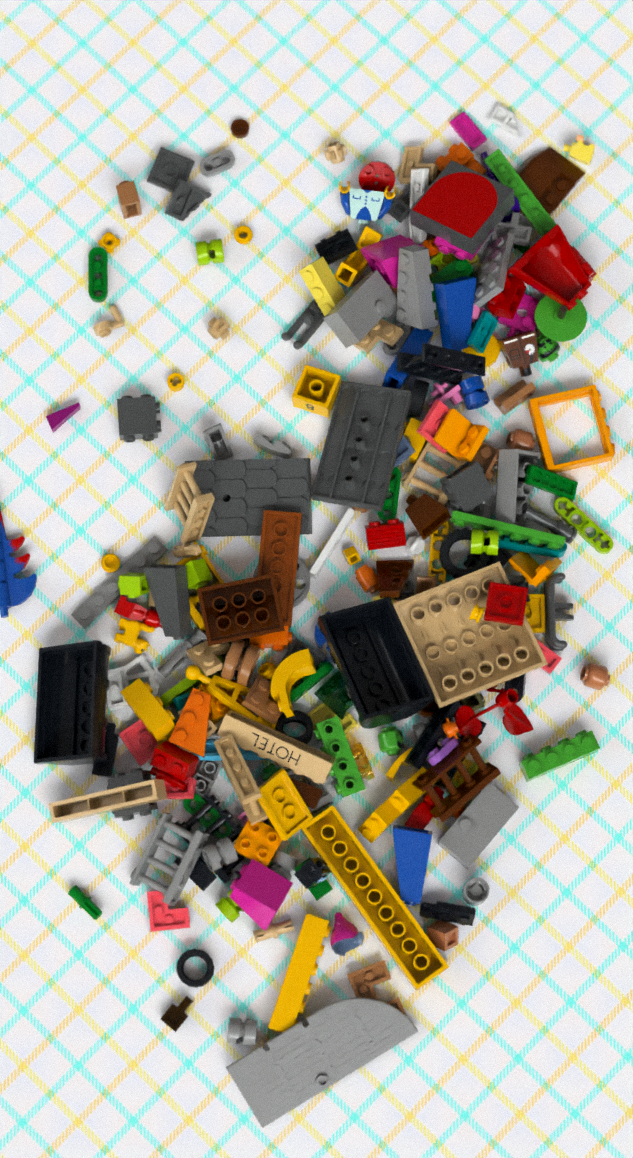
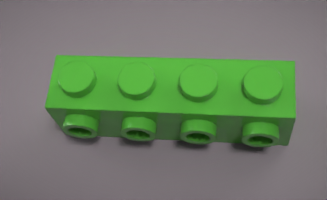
(336, 745)
(561, 755)

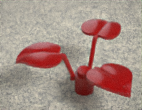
(514, 719)

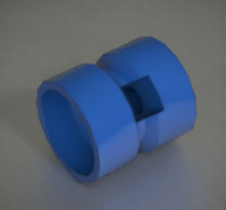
(473, 391)

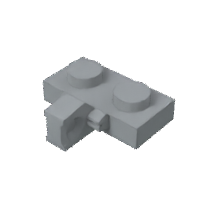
(521, 233)

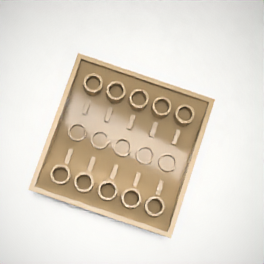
(457, 651)

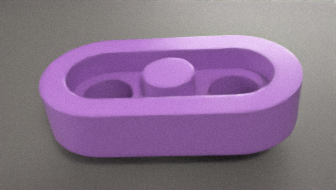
(437, 755)

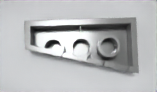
(415, 288)
(511, 489)

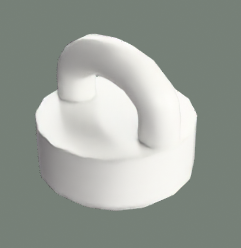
(415, 545)

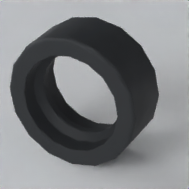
(419, 393)
(299, 717)
(180, 968)

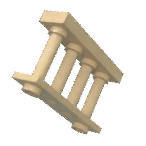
(409, 476)
(199, 506)
(240, 778)

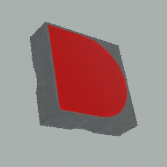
(462, 207)

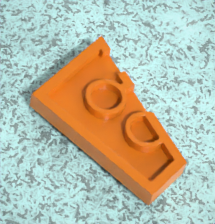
(193, 723)

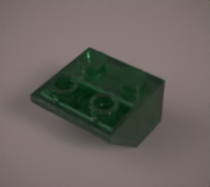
(334, 696)

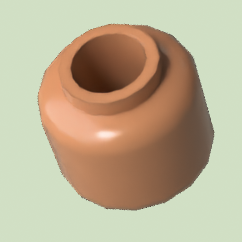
(520, 440)
(595, 676)

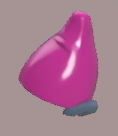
(344, 935)

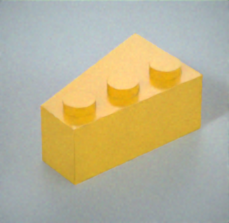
(149, 710)

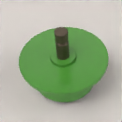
(558, 322)

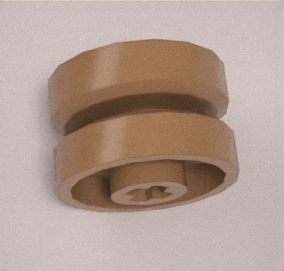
(238, 661)

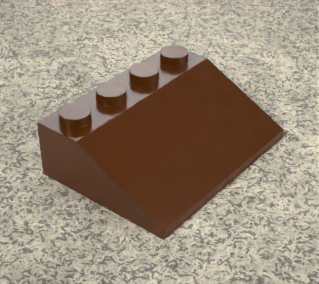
(241, 609)

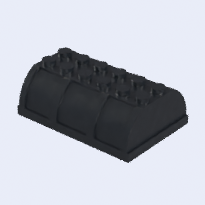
(376, 662)
(72, 704)

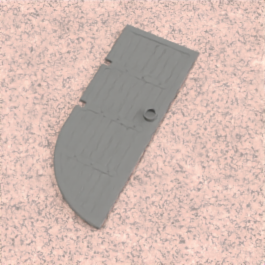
(318, 1055)

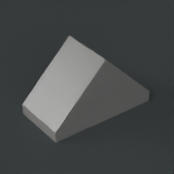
(217, 442)

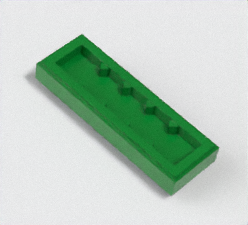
(550, 482)

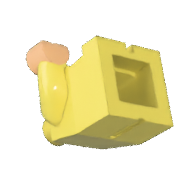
(579, 151)

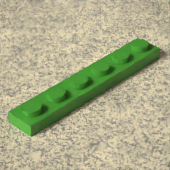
(528, 202)
(514, 531)

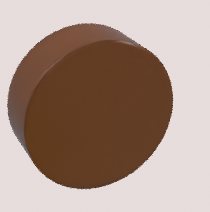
(239, 128)

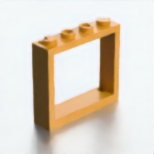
(599, 414)

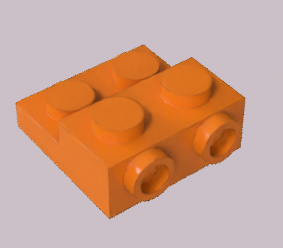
(461, 155)

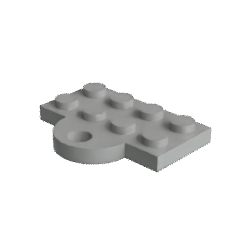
(493, 270)

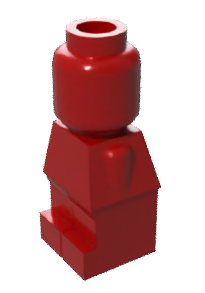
(137, 612)
(421, 816)

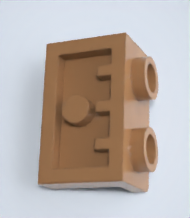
(514, 396)
(487, 457)

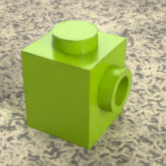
(198, 574)
(133, 584)

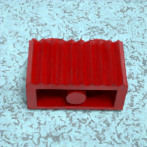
(385, 534)

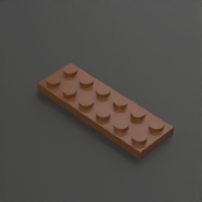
(280, 555)

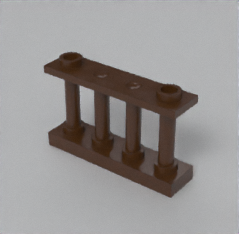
(468, 789)

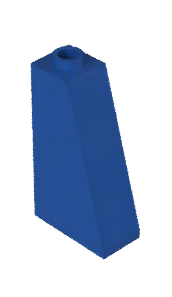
(455, 310)
(412, 346)
(412, 855)

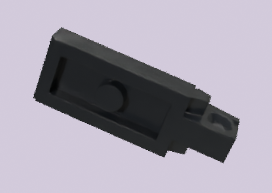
(111, 743)
(448, 912)

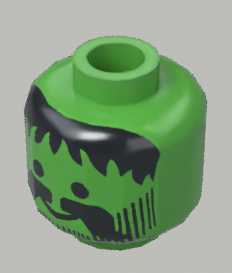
(547, 349)
(390, 741)

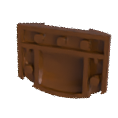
(549, 178)

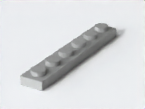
(109, 591)

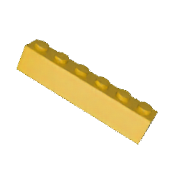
(299, 972)

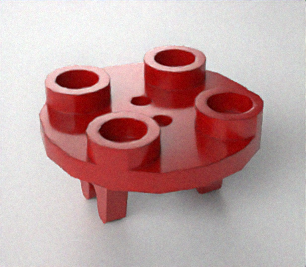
(368, 176)

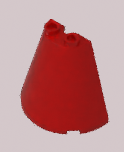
(553, 269)

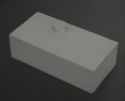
(361, 309)
(478, 825)

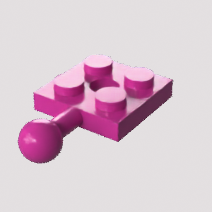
(519, 323)

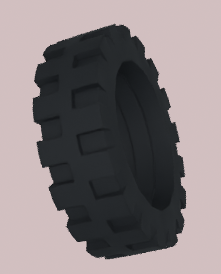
(446, 563)

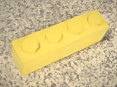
(322, 284)

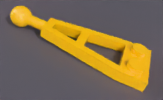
(193, 672)

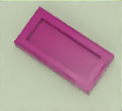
(468, 131)

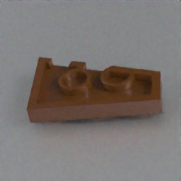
(393, 576)

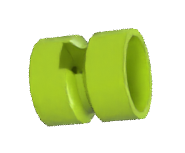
(203, 255)
(477, 542)
(229, 907)

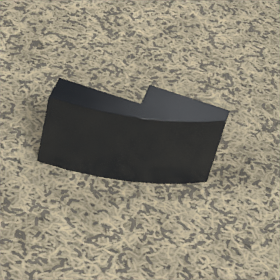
(200, 874)

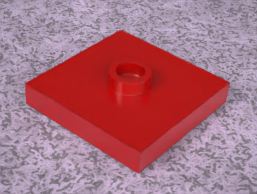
(506, 603)

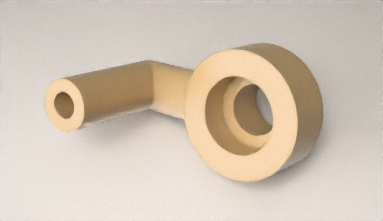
(105, 327)

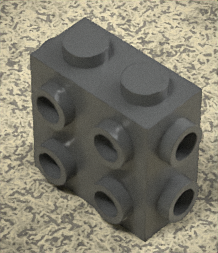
(138, 418)
(466, 487)
(136, 776)

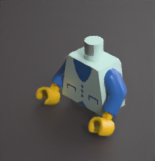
(365, 204)

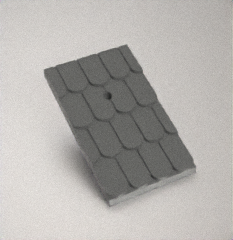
(361, 445)
(253, 488)

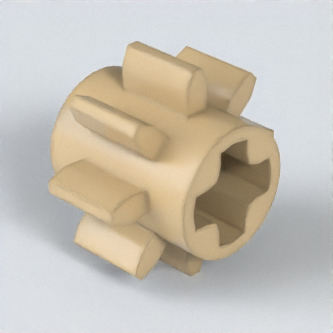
(335, 152)
(218, 328)

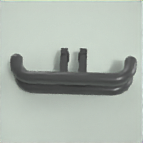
(312, 317)
(550, 615)

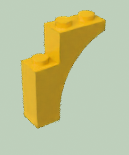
(391, 809)

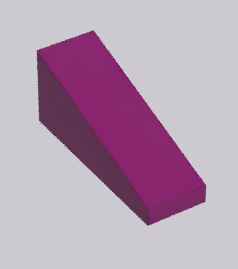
(60, 417)

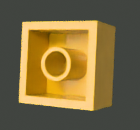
(316, 391)

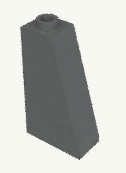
(171, 598)

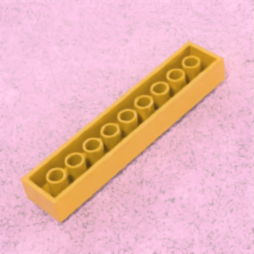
(374, 898)

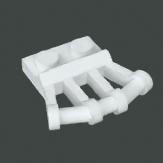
(120, 680)

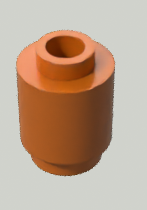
(367, 579)

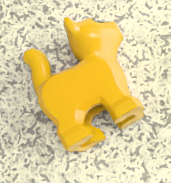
(130, 636)

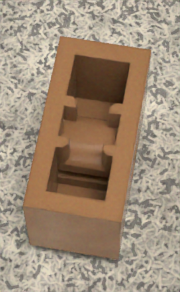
(128, 199)

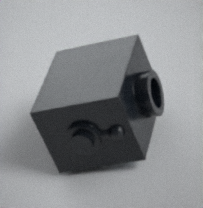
(313, 872)

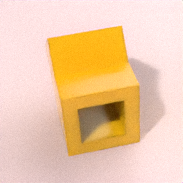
(350, 552)

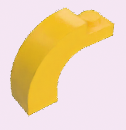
(356, 264)
(286, 674)

